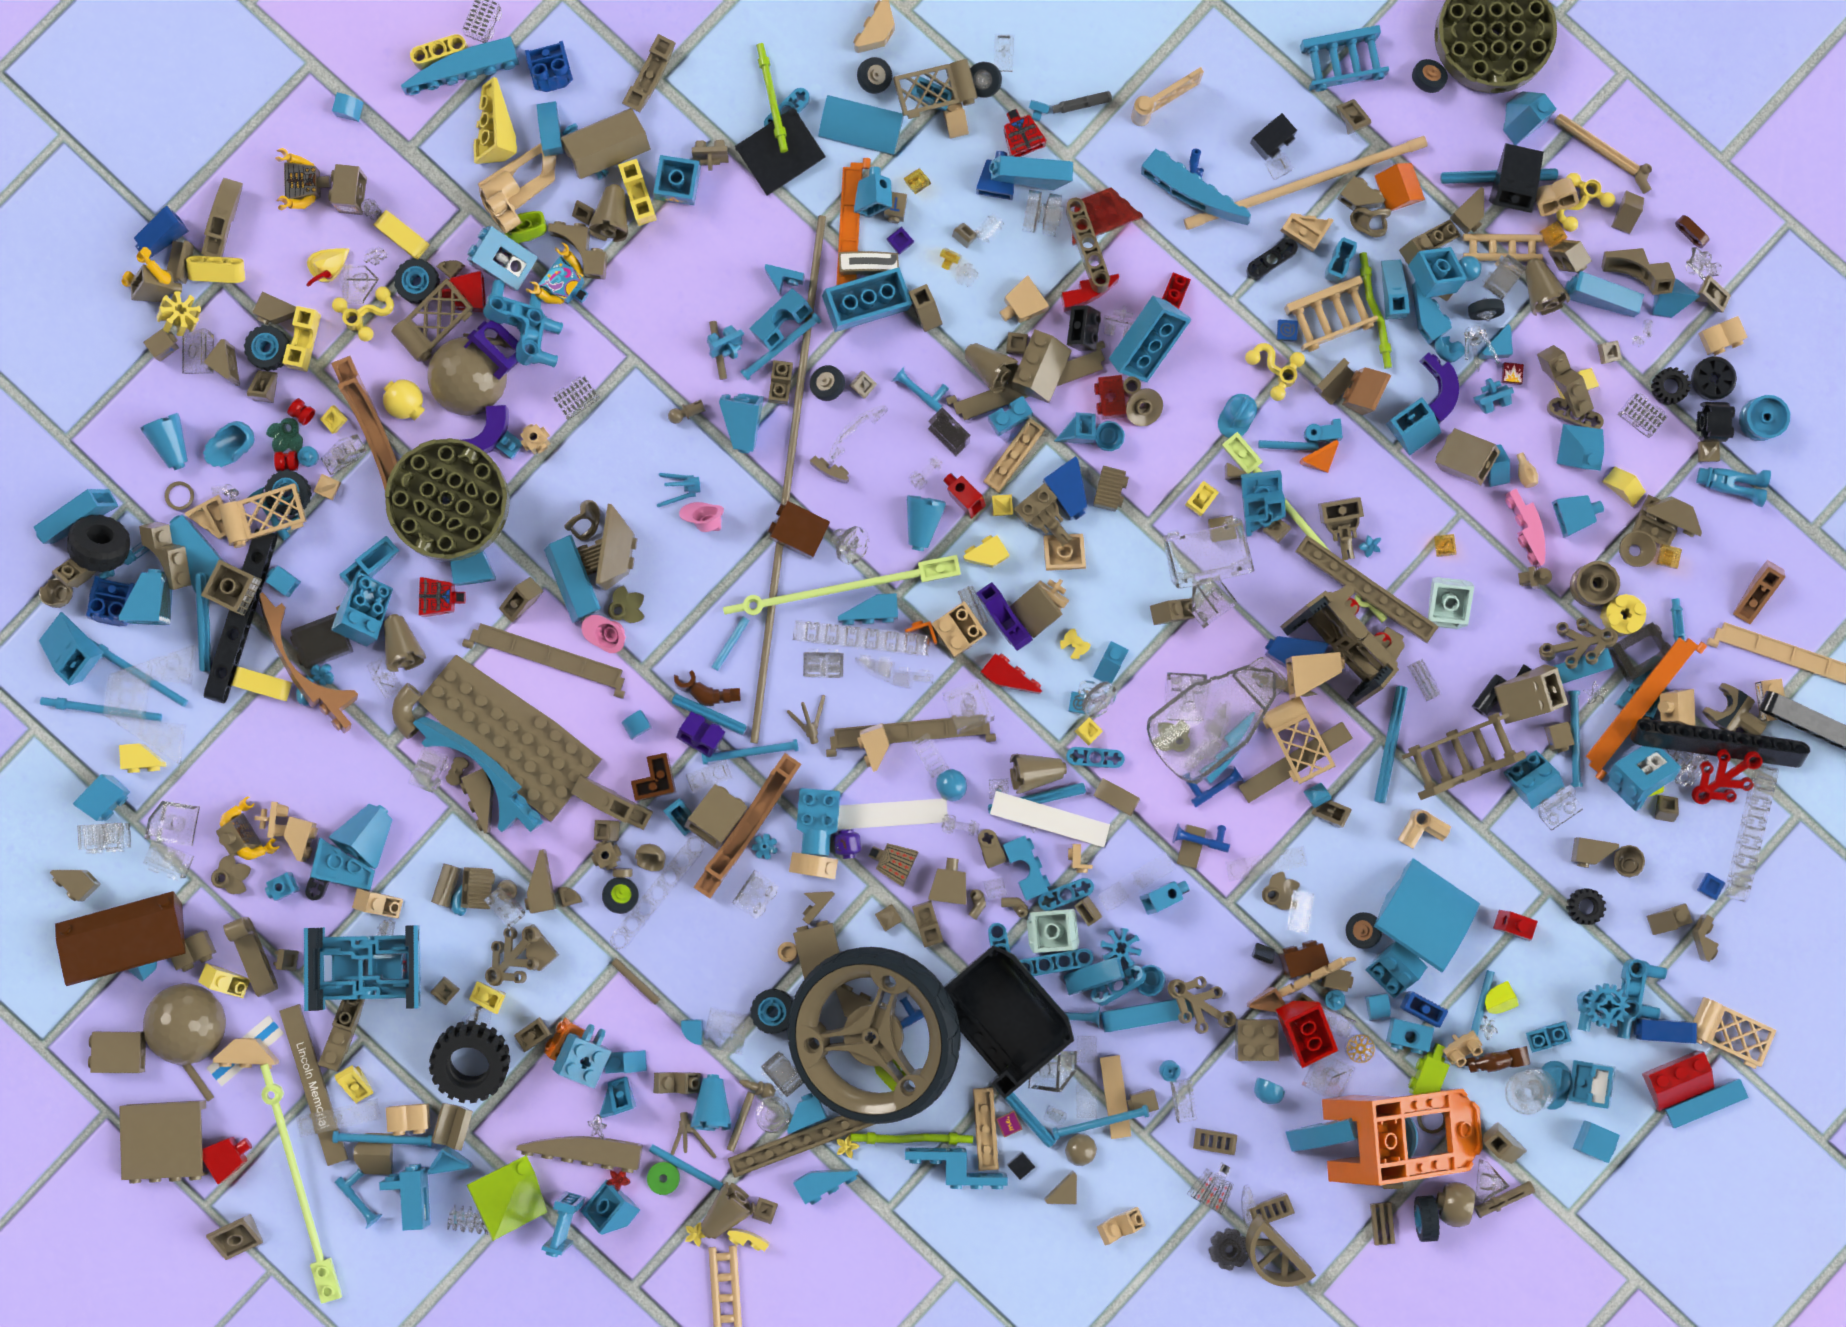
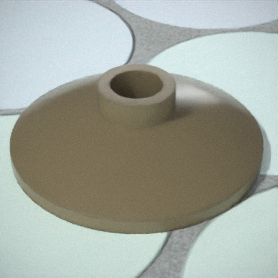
(1149, 411)

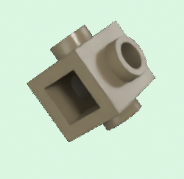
(611, 861)

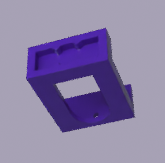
(490, 350)

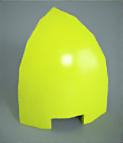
(1501, 999)

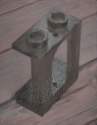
(954, 437)
(1622, 660)

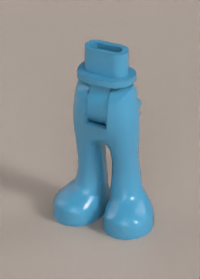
(1723, 481)

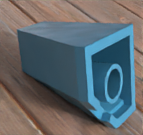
(1526, 114)
(742, 419)
(364, 835)

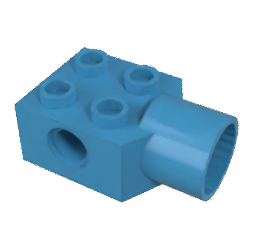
(817, 819)

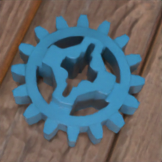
(1606, 1013)

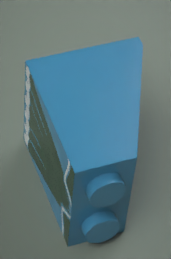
(149, 600)

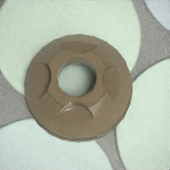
(1644, 542)

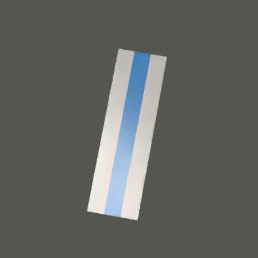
(266, 1030)

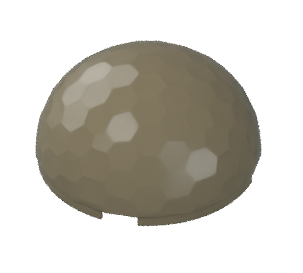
(464, 378)
(184, 1024)

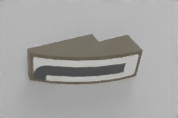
(867, 262)

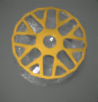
(1359, 1048)

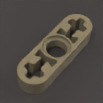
(1567, 418)

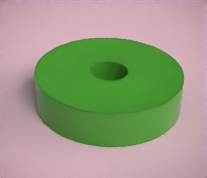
(656, 1184)

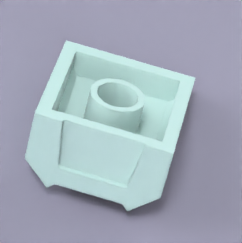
(1450, 602)
(1053, 931)

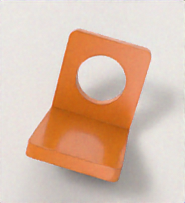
(920, 625)

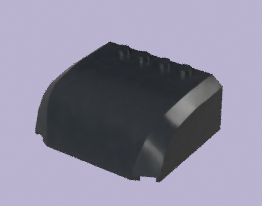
(1008, 1017)

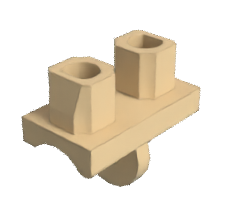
(1059, 600)
(273, 828)
(1462, 1047)

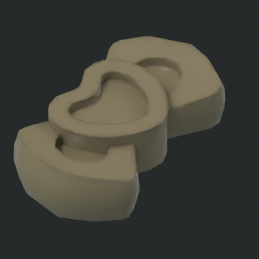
(456, 771)

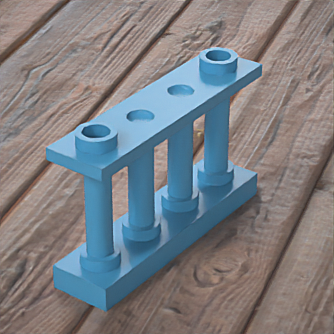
(1331, 43)
(566, 1206)

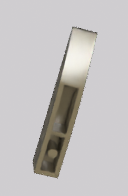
(589, 1150)

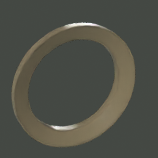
(170, 487)
(1430, 1131)

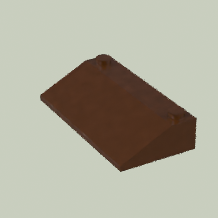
(120, 938)

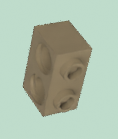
(1570, 256)

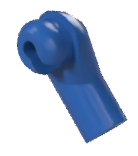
(1194, 162)

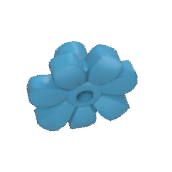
(322, 674)
(769, 846)

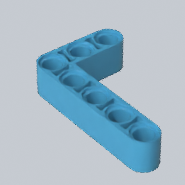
(1033, 962)

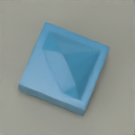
(1317, 795)

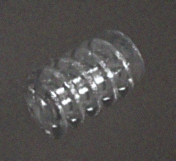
(465, 1220)

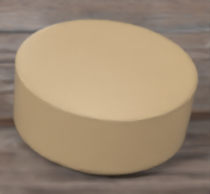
(787, 951)

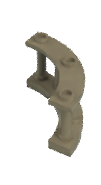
(1468, 771)

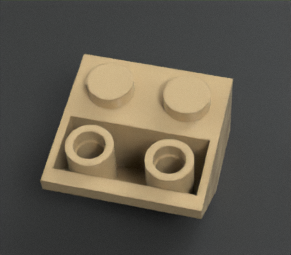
(958, 629)

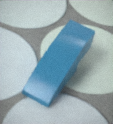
(549, 128)
(370, 561)
(1583, 668)
(1094, 976)

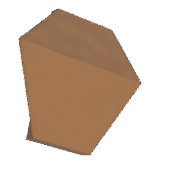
(1267, 1000)

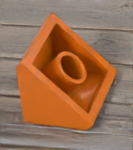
(1399, 186)

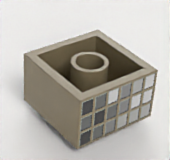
(231, 587)
(1256, 1040)

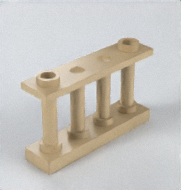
(1333, 294)

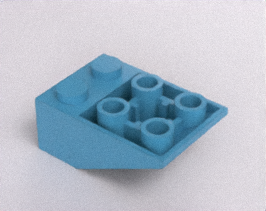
(362, 610)
(69, 650)

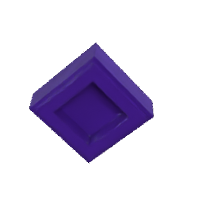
(900, 240)

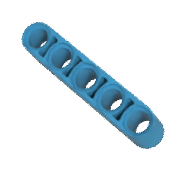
(1142, 1015)

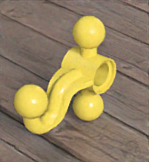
(1606, 200)
(364, 333)
(1296, 360)

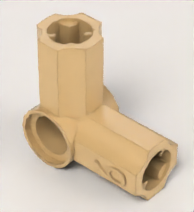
(1431, 825)

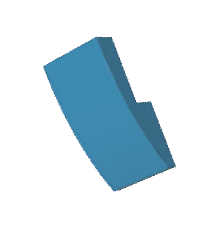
(1548, 1036)

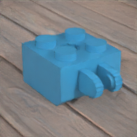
(592, 1053)

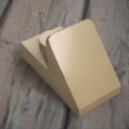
(955, 120)

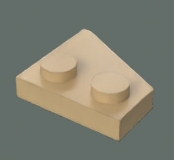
(1306, 229)
(209, 516)

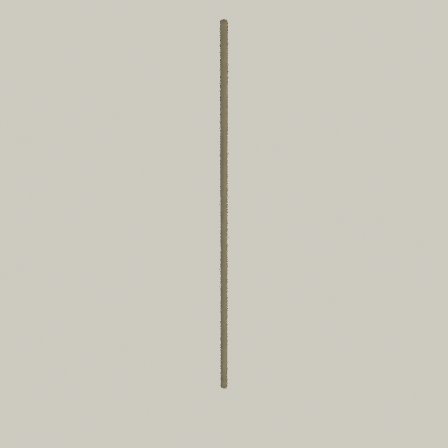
(787, 480)

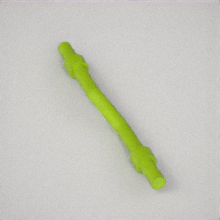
(764, 64)
(1384, 347)
(872, 1138)

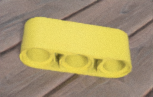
(429, 49)
(401, 234)
(215, 269)
(261, 683)

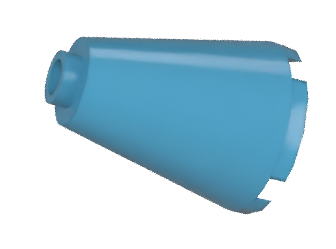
(167, 440)
(923, 519)
(711, 1106)

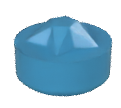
(308, 456)
(1334, 999)
(1169, 1070)

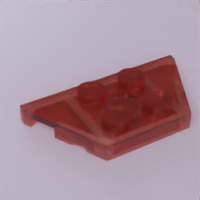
(1107, 212)

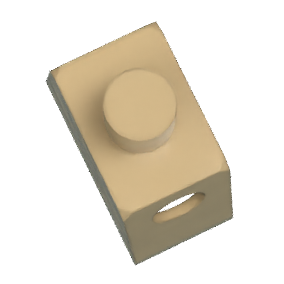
(1024, 302)
(1678, 706)

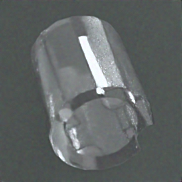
(371, 208)

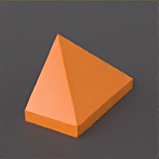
(1321, 458)

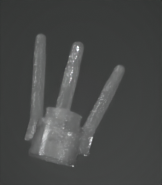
(1474, 336)

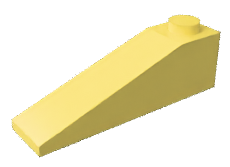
(496, 134)

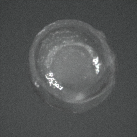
(773, 1114)

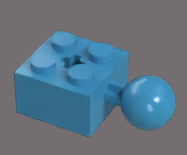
(1441, 273)

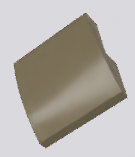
(1656, 529)
(1035, 610)

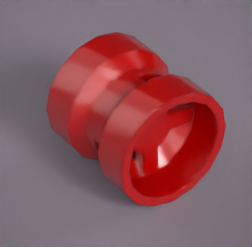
(301, 411)
(286, 461)

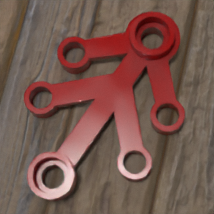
(1724, 778)

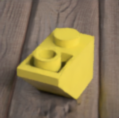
(987, 554)
(137, 757)
(223, 980)

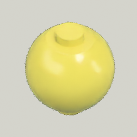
(403, 399)

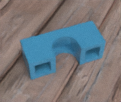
(789, 307)
(1034, 883)

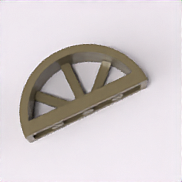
(1284, 1278)

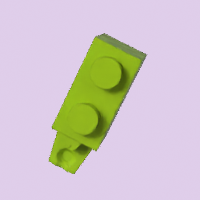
(1430, 1072)

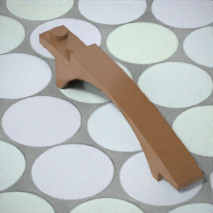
(366, 415)
(329, 700)
(748, 826)

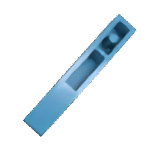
(465, 64)
(1190, 188)

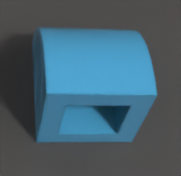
(347, 107)
(636, 724)
(1378, 1006)
(693, 1030)

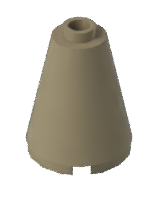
(610, 215)
(1544, 289)
(991, 366)
(401, 645)
(1034, 771)
(727, 1211)

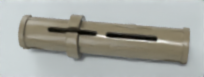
(1504, 1199)

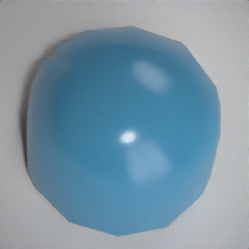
(1447, 350)
(1109, 436)
(951, 785)
(1154, 981)
(1268, 1091)

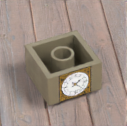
(347, 189)

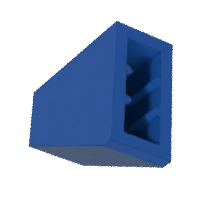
(161, 231)
(1068, 488)
(1285, 647)
(1666, 1030)

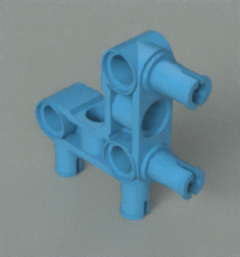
(529, 321)
(1633, 987)

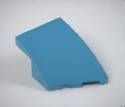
(1262, 499)

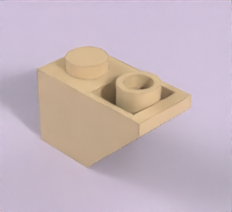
(875, 743)
(299, 837)
(377, 903)

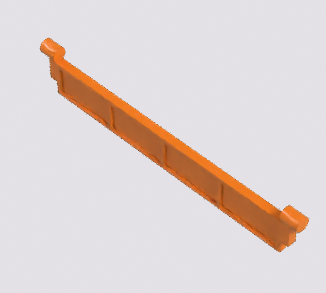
(848, 218)
(1640, 703)

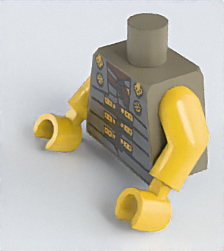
(301, 181)
(151, 281)
(238, 835)

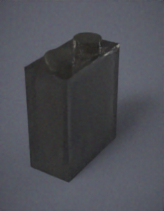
(319, 643)

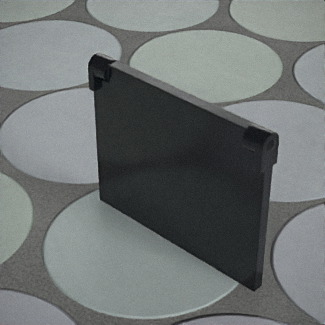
(772, 167)

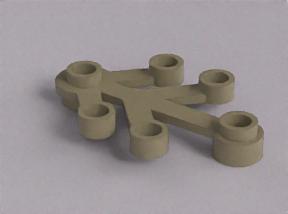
(1581, 643)
(496, 974)
(1198, 1004)

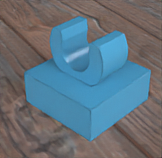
(1038, 108)
(509, 445)

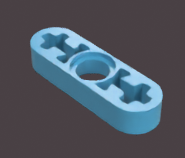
(793, 96)
(1080, 751)
(1077, 884)
(1107, 997)

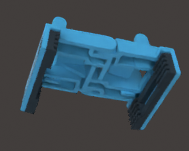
(345, 967)

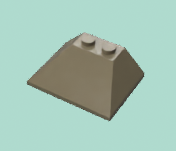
(616, 550)

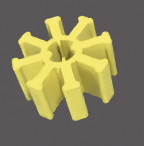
(178, 313)

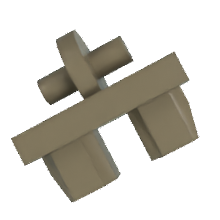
(710, 155)
(1535, 577)

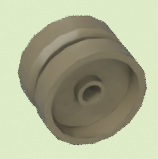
(1606, 582)

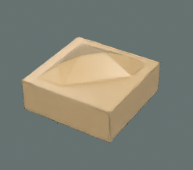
(327, 487)

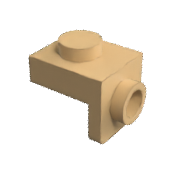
(1074, 855)

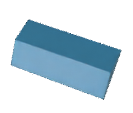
(571, 578)

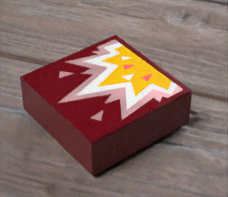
(1512, 373)

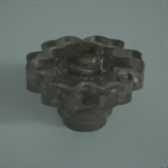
(1221, 1241)

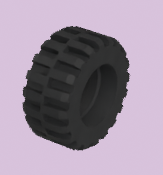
(461, 1085)

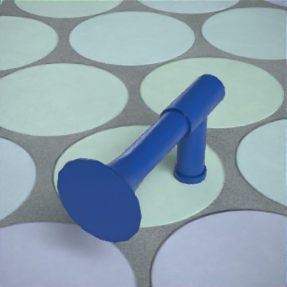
(1206, 795)
(1217, 844)
(913, 1016)

